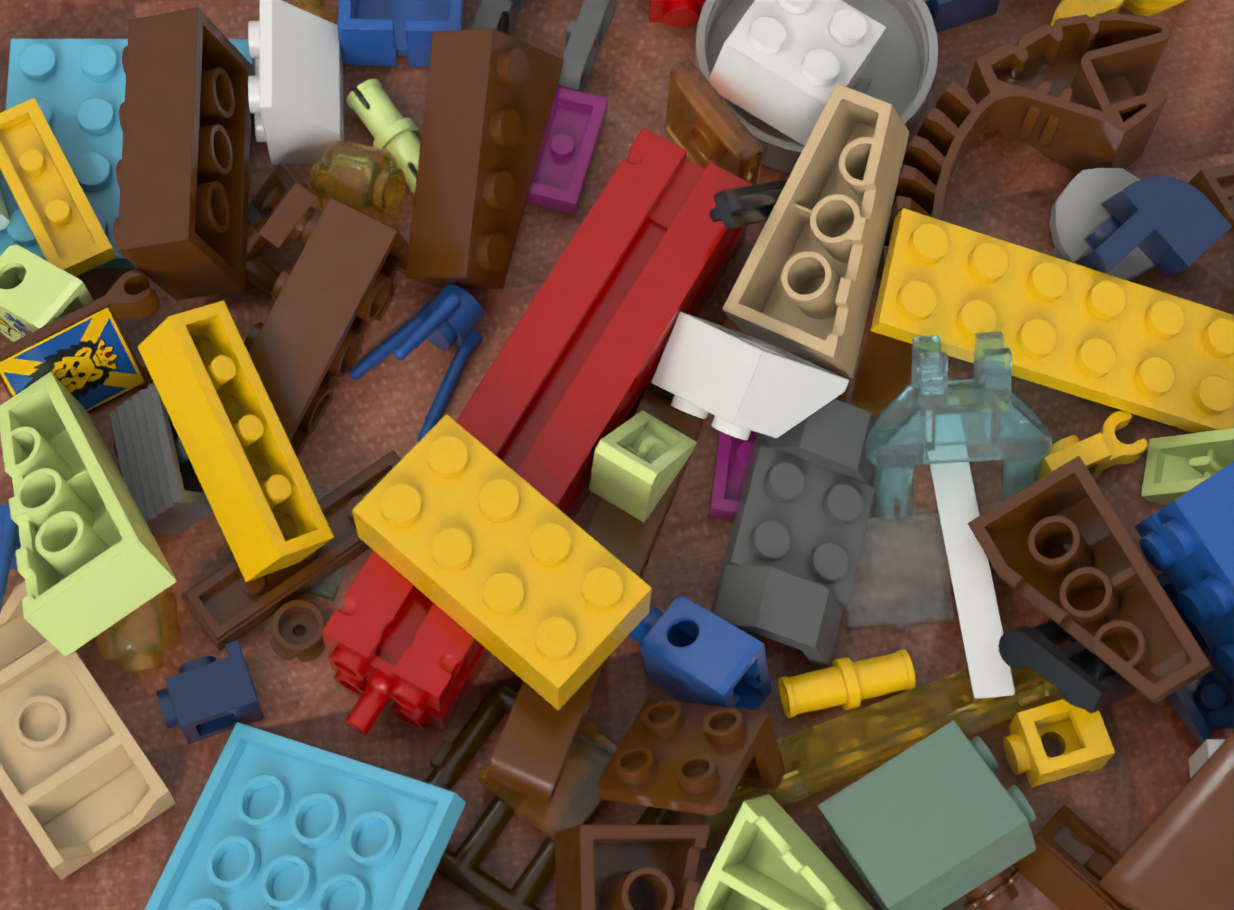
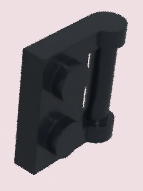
(1072, 669)

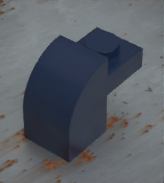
(1161, 217)

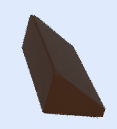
(1070, 864)

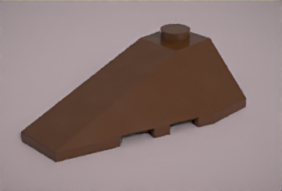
(1083, 571)

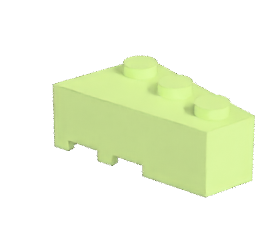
(773, 867)

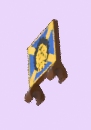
(86, 347)

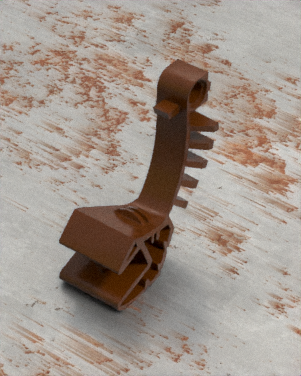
(1061, 90)

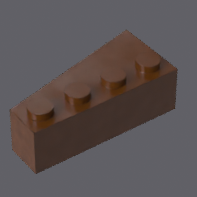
(320, 312)
(628, 866)

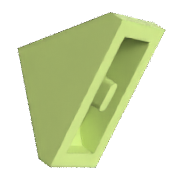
(1183, 462)
(638, 463)

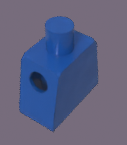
(702, 657)

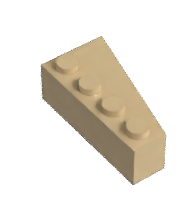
(825, 237)

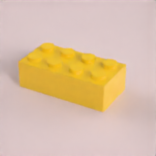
(502, 561)

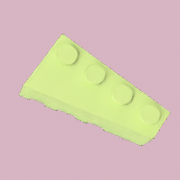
(78, 525)

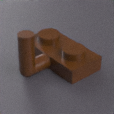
(275, 212)

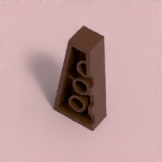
(477, 155)

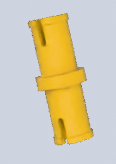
(846, 683)

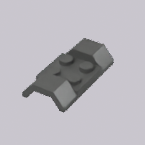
(800, 532)

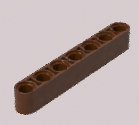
(536, 734)

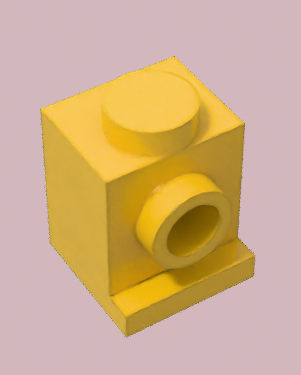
(1080, 735)

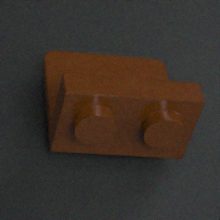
(692, 757)

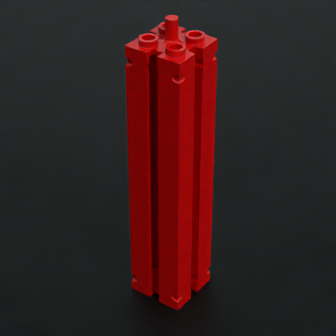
(546, 404)

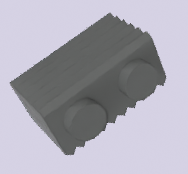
(157, 465)

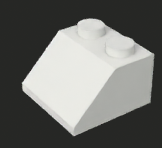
(741, 379)

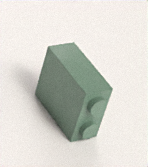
(930, 823)

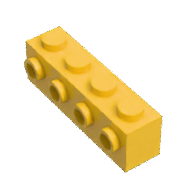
(234, 440)

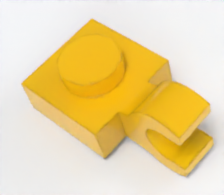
(1096, 451)

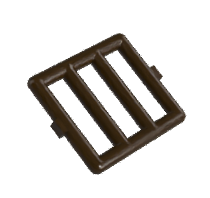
(462, 866)

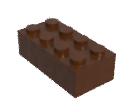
(184, 155)

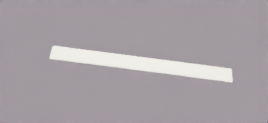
(971, 581)

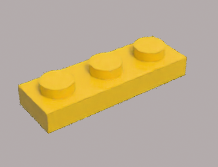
(49, 192)

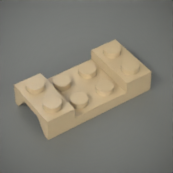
(66, 751)

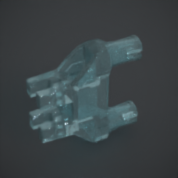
(954, 423)

